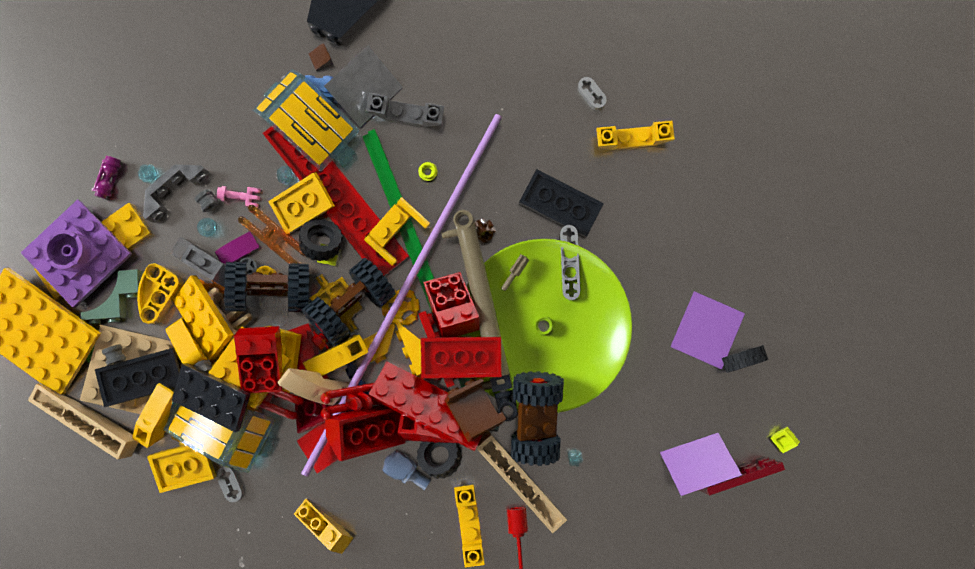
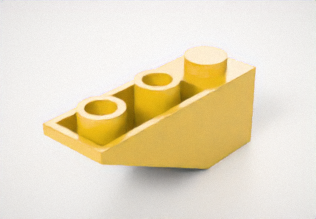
(412, 348)
(337, 356)
(154, 417)
(323, 527)

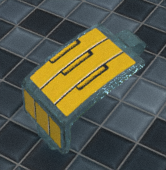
(308, 121)
(220, 444)

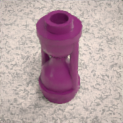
(109, 169)

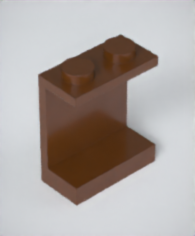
(473, 409)

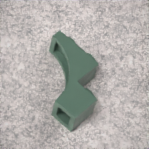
(115, 306)

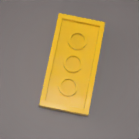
(203, 317)

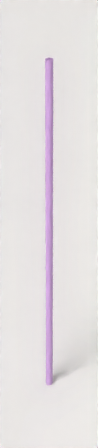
(409, 281)

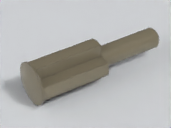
(516, 270)

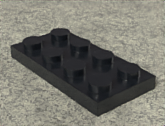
(561, 202)
(137, 377)
(211, 397)

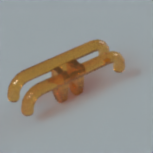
(271, 235)

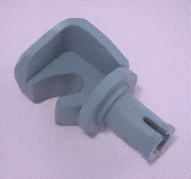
(404, 468)

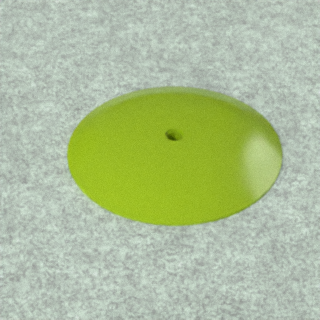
(584, 336)

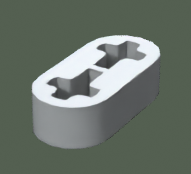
(595, 90)
(225, 485)

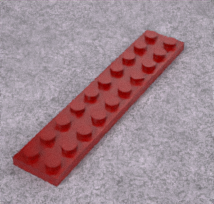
(350, 210)

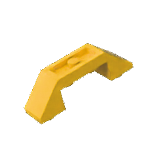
(635, 137)
(469, 525)

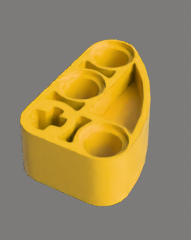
(151, 290)
(185, 343)

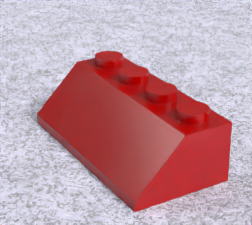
(363, 431)

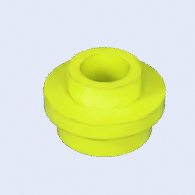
(427, 165)

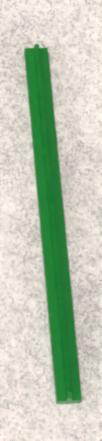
(393, 194)

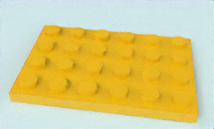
(41, 333)

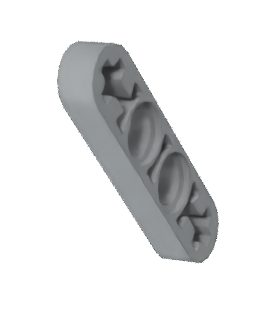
(573, 262)

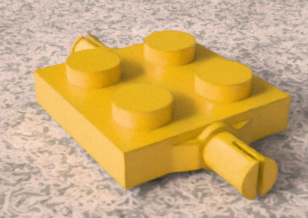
(332, 290)

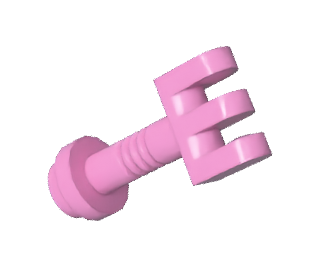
(223, 193)

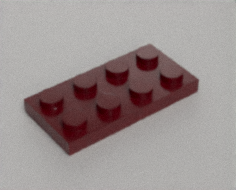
(749, 473)

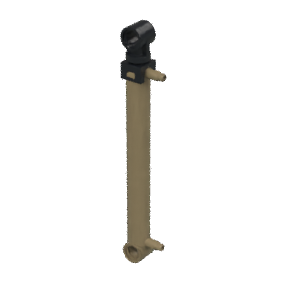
(484, 305)

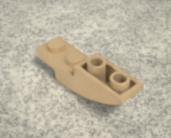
(310, 385)

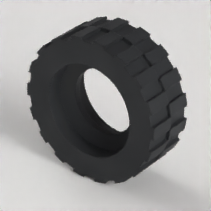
(318, 252)
(745, 359)
(439, 471)

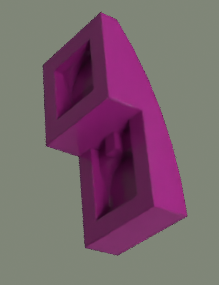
(237, 248)

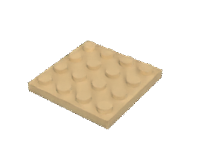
(133, 346)

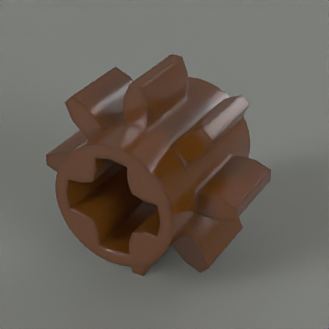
(484, 230)

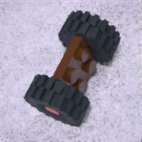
(367, 282)
(240, 284)
(537, 418)

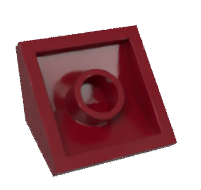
(309, 415)

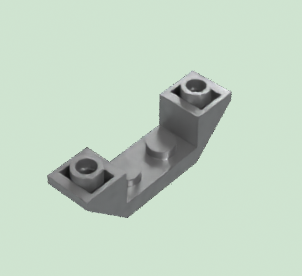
(403, 112)
(152, 207)
(199, 260)

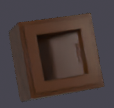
(320, 57)

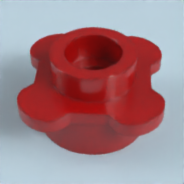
(319, 341)

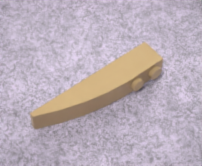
(85, 422)
(520, 482)

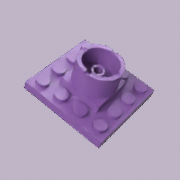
(76, 253)

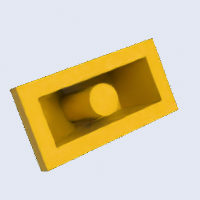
(385, 345)

